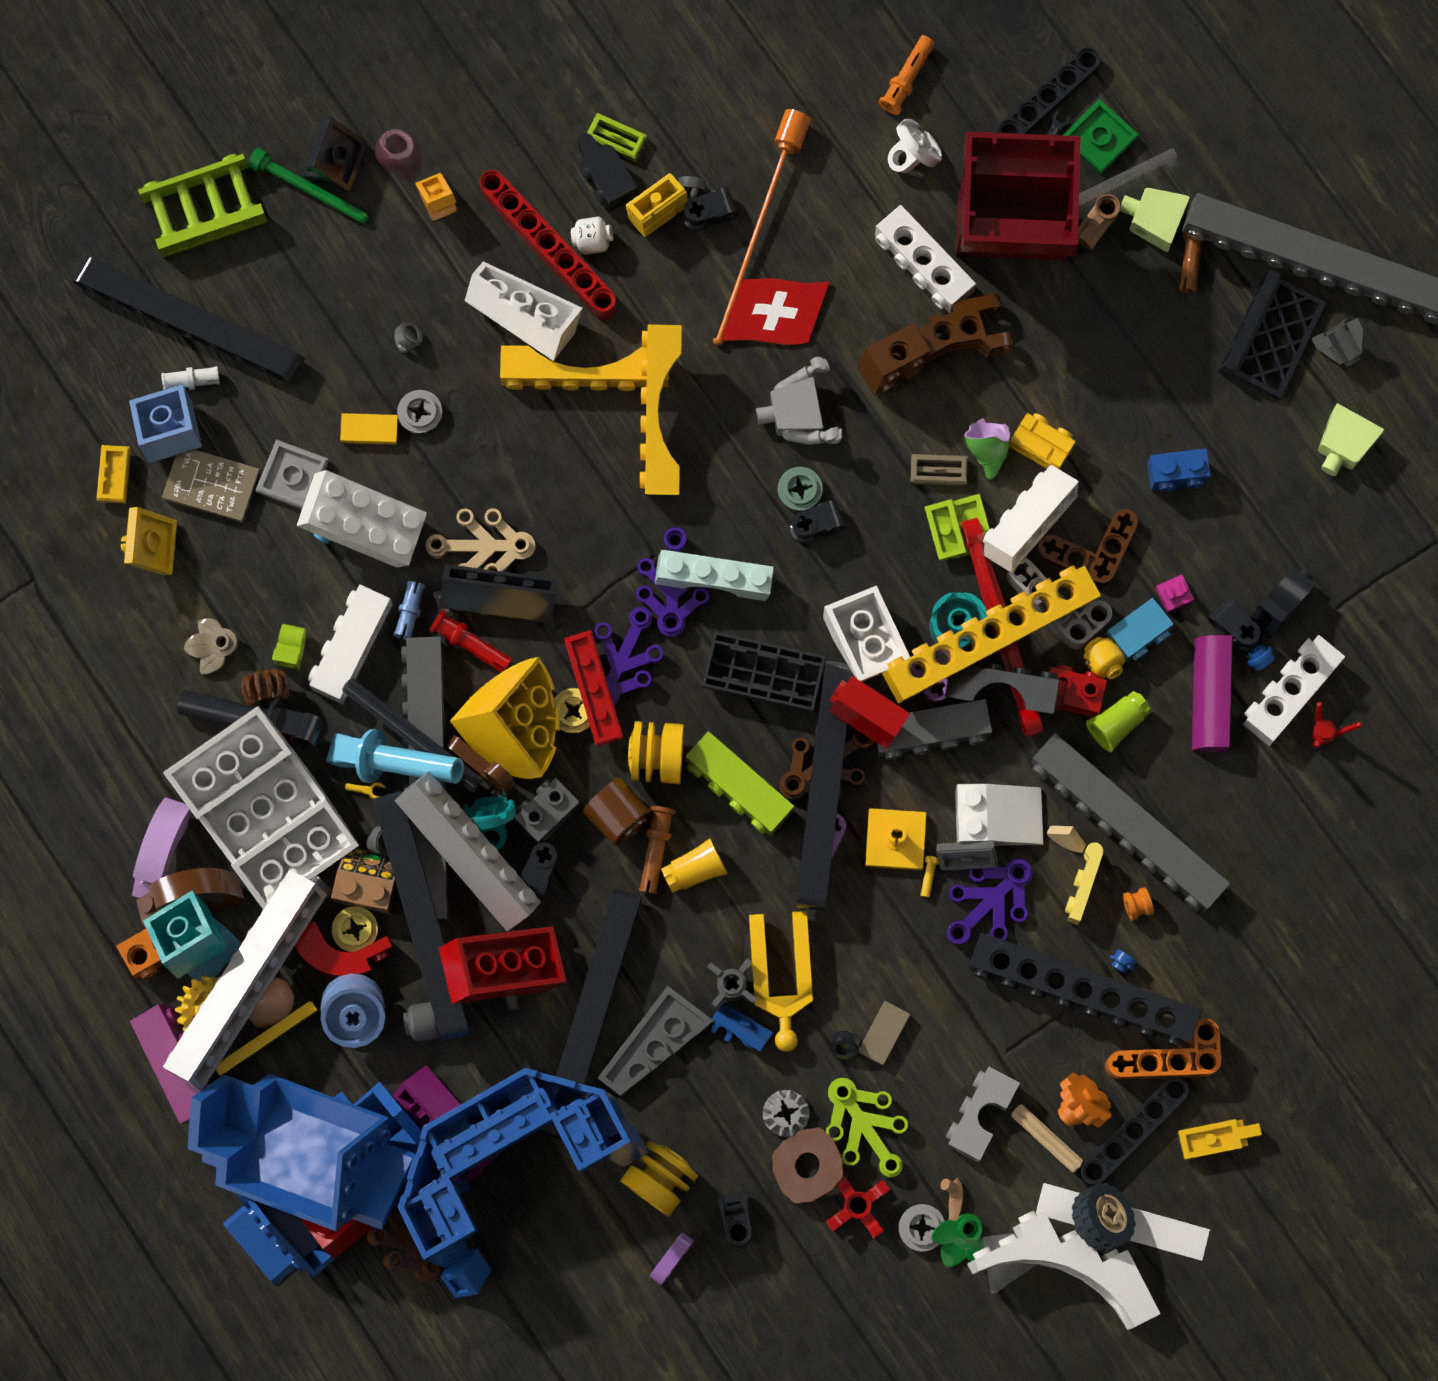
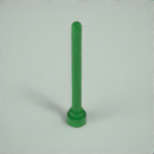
(261, 161)

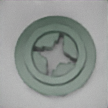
(808, 479)

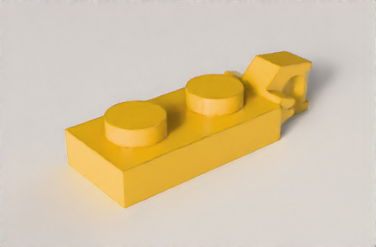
(1216, 1138)

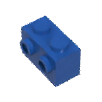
(1178, 470)

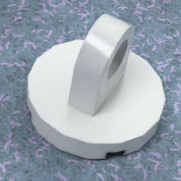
(917, 146)

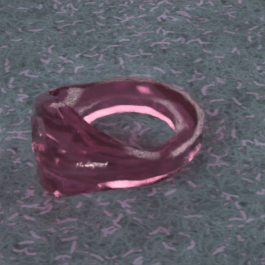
(388, 159)

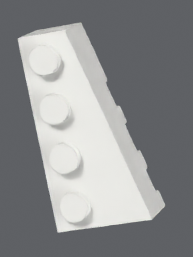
(524, 309)

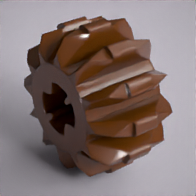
(264, 686)

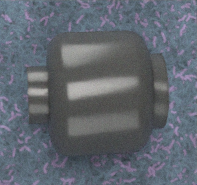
(420, 1022)

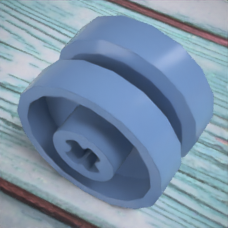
(352, 1010)

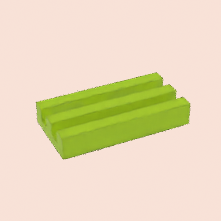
(632, 155)

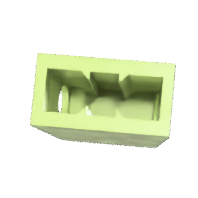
(1155, 215)
(1346, 439)

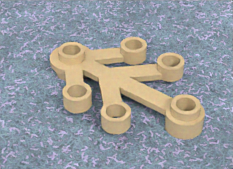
(486, 544)

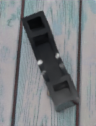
(1039, 693)

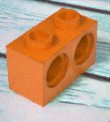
(140, 942)

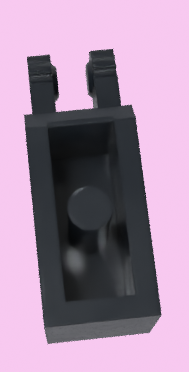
(606, 172)

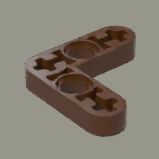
(1091, 559)
(491, 773)

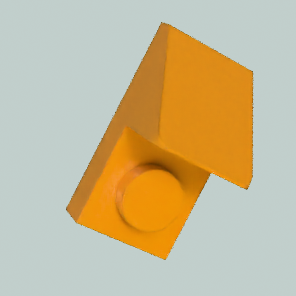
(437, 196)

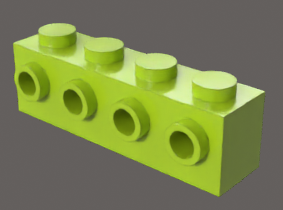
(739, 784)

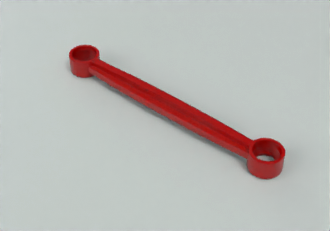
(992, 596)

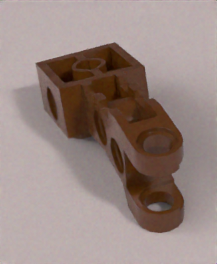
(909, 349)

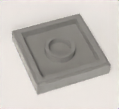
(290, 474)

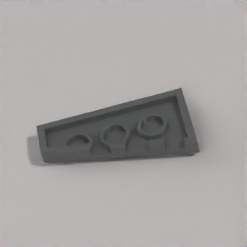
(657, 1037)

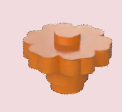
(1083, 1102)

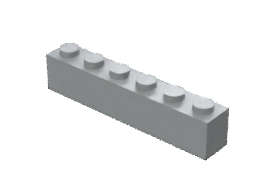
(467, 851)

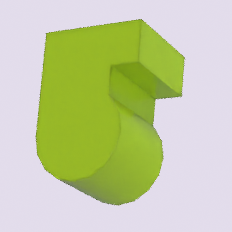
(290, 647)

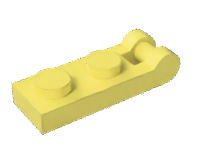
(1084, 882)

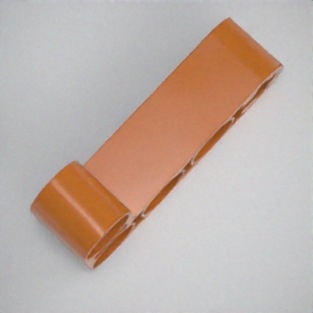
(1163, 1056)

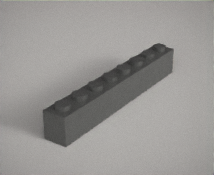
(1129, 823)

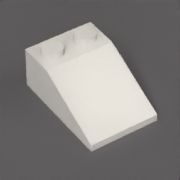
(864, 633)
(999, 814)

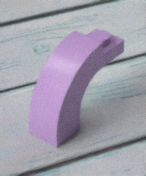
(159, 844)

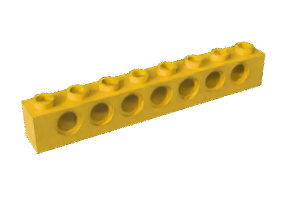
(1081, 591)

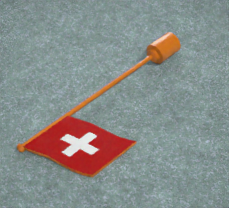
(770, 307)

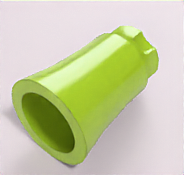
(1118, 720)

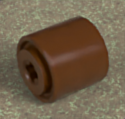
(617, 812)

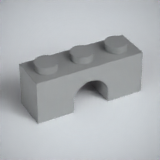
(968, 1135)

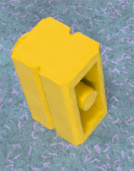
(657, 205)
(1042, 442)

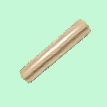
(1047, 1138)

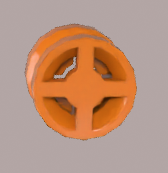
(1138, 904)

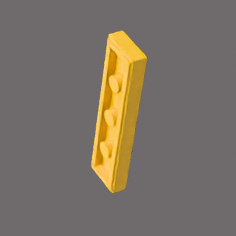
(266, 1038)

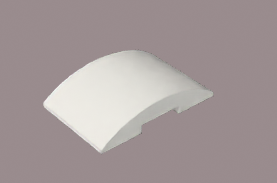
(261, 805)

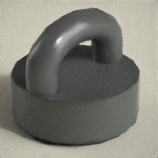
(692, 185)
(407, 337)
(376, 842)

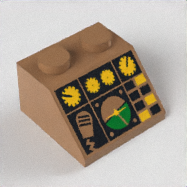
(365, 881)

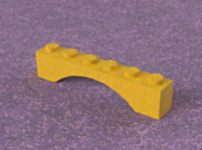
(663, 350)
(526, 367)

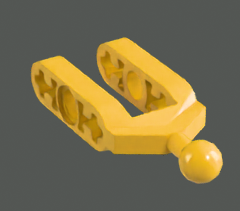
(782, 1006)

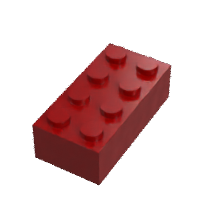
(502, 964)

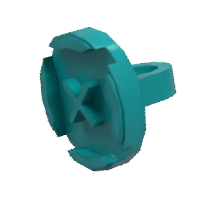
(492, 814)

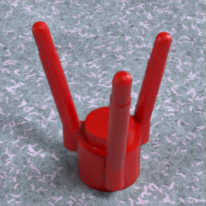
(1325, 730)

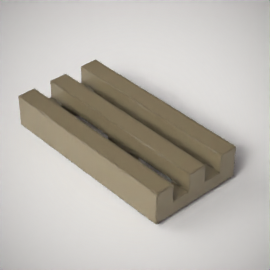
(938, 480)

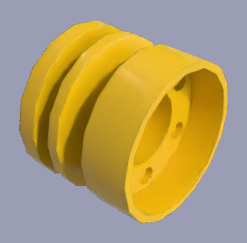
(656, 752)
(659, 1178)

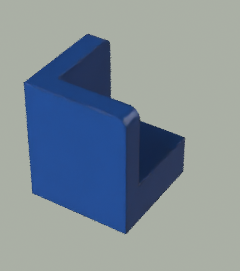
(467, 1275)

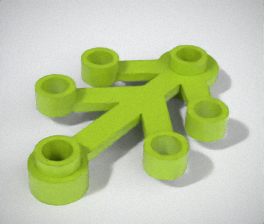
(863, 1123)

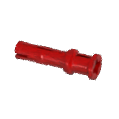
(459, 635)

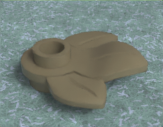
(207, 645)

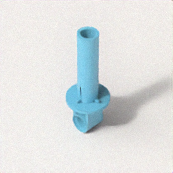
(373, 756)

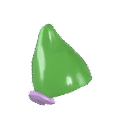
(989, 445)

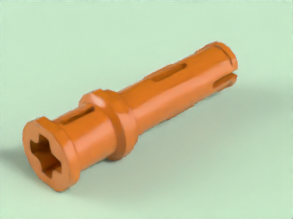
(902, 84)

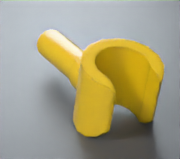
(364, 789)

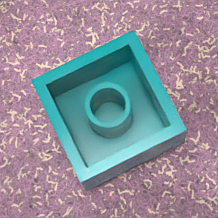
(184, 934)

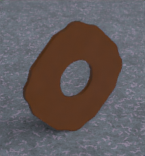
(830, 1170)

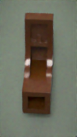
(214, 886)

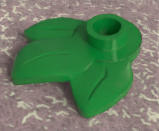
(955, 1242)

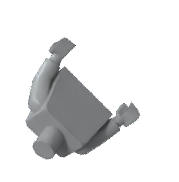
(797, 408)

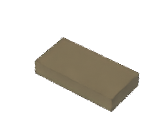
(883, 1033)

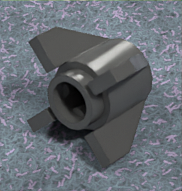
(1343, 342)
(731, 975)

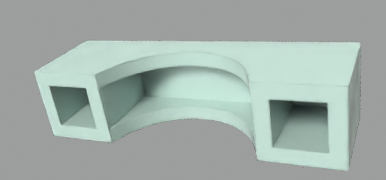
(691, 570)

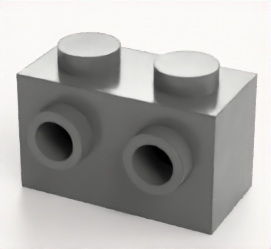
(546, 811)

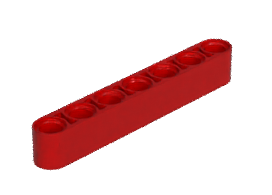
(544, 232)

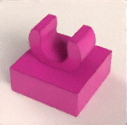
(1174, 593)

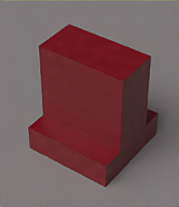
(1019, 196)

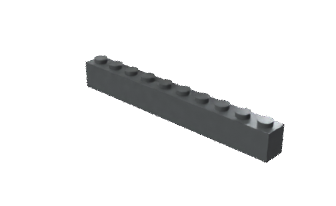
(1313, 256)
(426, 712)

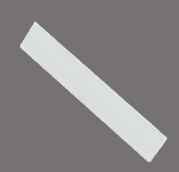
(1149, 1229)

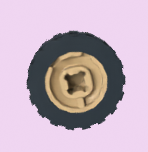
(1103, 1217)

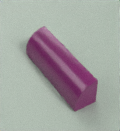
(1211, 693)
(428, 1099)

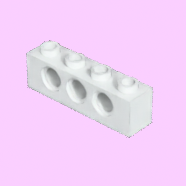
(902, 224)
(1324, 658)

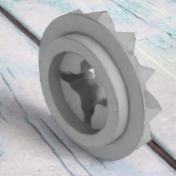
(413, 401)
(779, 1125)
(912, 1217)

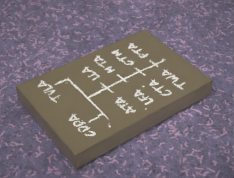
(211, 484)

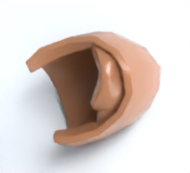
(273, 1005)

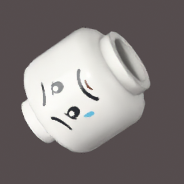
(591, 235)

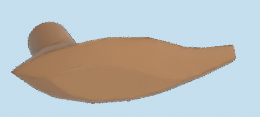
(956, 1197)

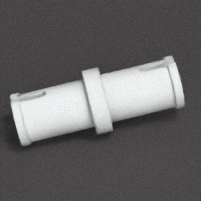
(191, 378)

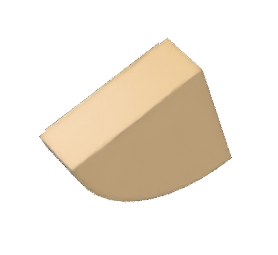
(1067, 837)

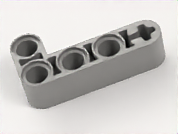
(1072, 620)

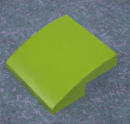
(945, 524)

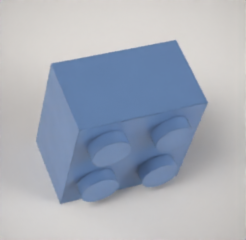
(165, 423)

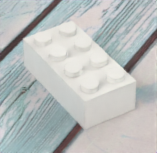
(361, 519)

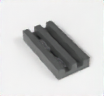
(967, 855)

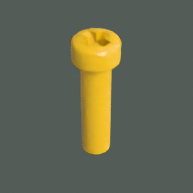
(929, 874)

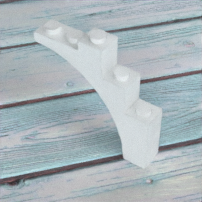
(1114, 1278)

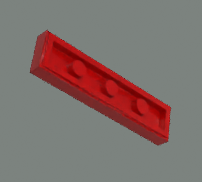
(594, 688)

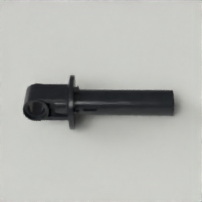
(297, 728)

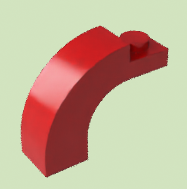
(335, 963)

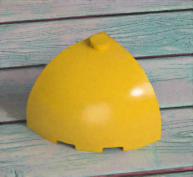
(513, 720)

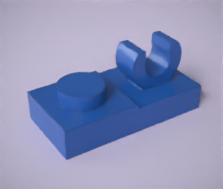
(745, 1028)

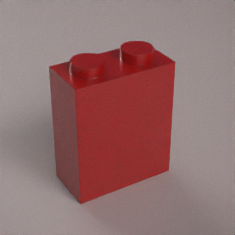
(868, 711)

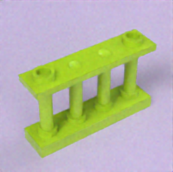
(197, 231)

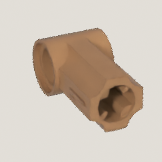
(1096, 222)

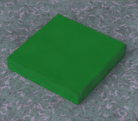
(1102, 136)

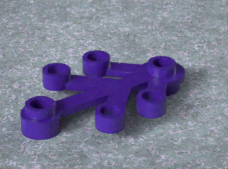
(671, 593)
(621, 662)
(993, 898)

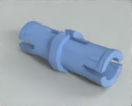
(409, 610)

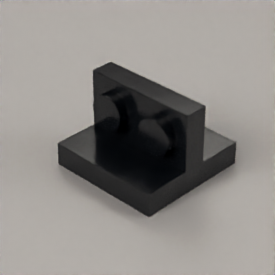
(335, 155)

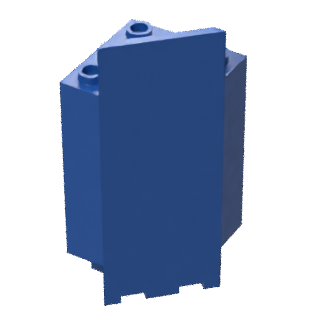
(298, 1150)
(281, 1240)

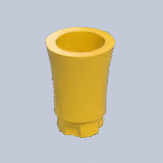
(694, 867)

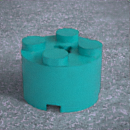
(955, 607)

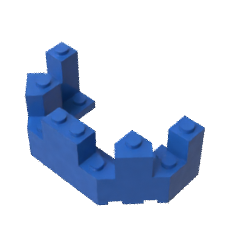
(490, 1123)

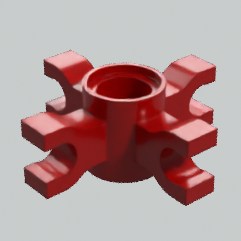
(866, 1217)

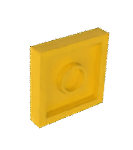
(150, 541)
(895, 839)

